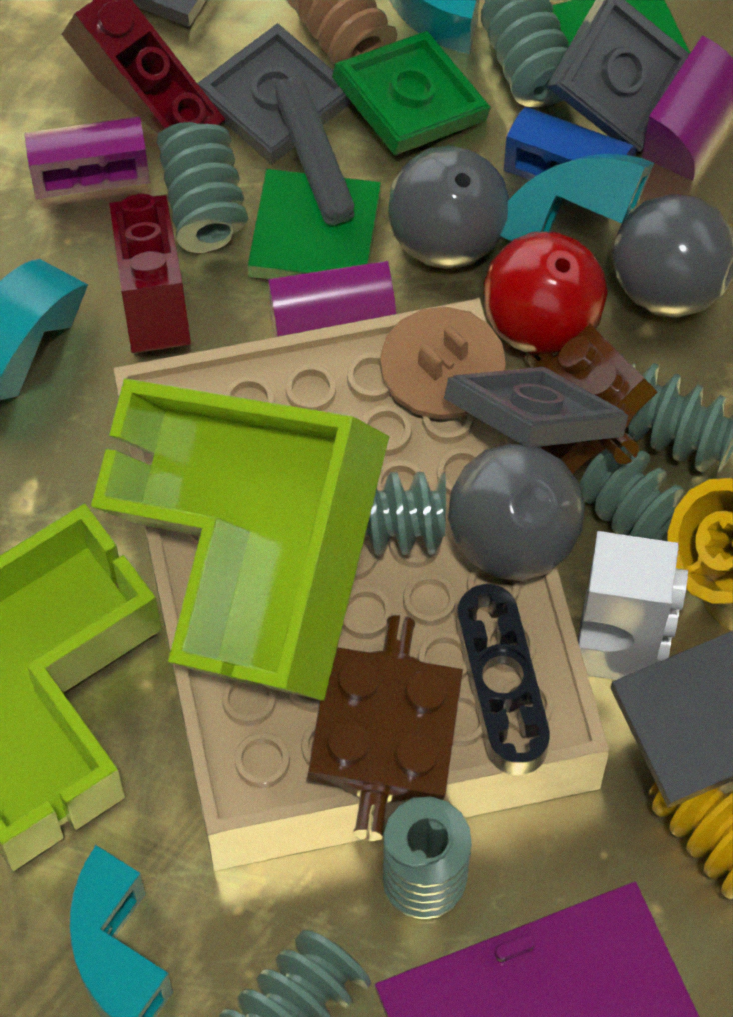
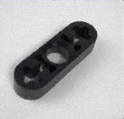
(495, 726)

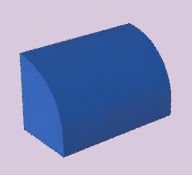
(545, 141)

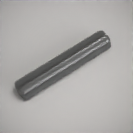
(314, 150)

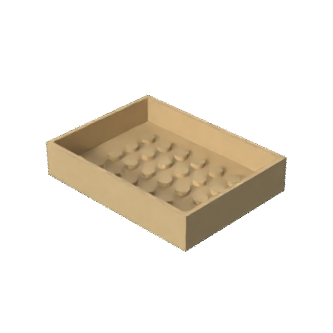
(255, 741)

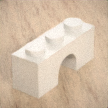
(630, 604)

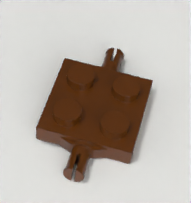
(603, 371)
(385, 727)

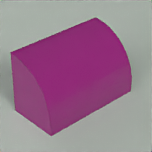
(692, 111)
(87, 157)
(330, 298)

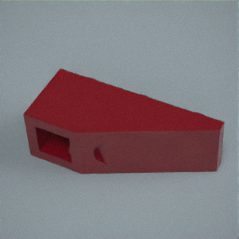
(137, 65)
(149, 273)

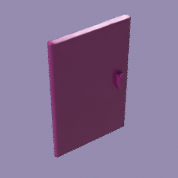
(583, 963)

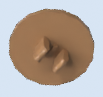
(431, 348)

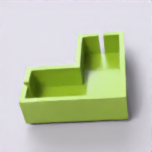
(277, 518)
(56, 629)

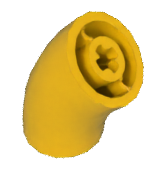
(705, 548)

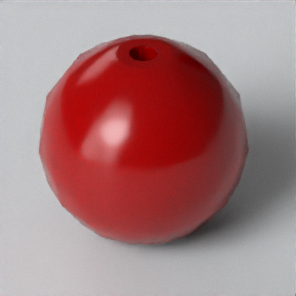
(543, 292)

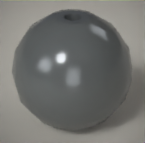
(448, 207)
(674, 255)
(516, 511)

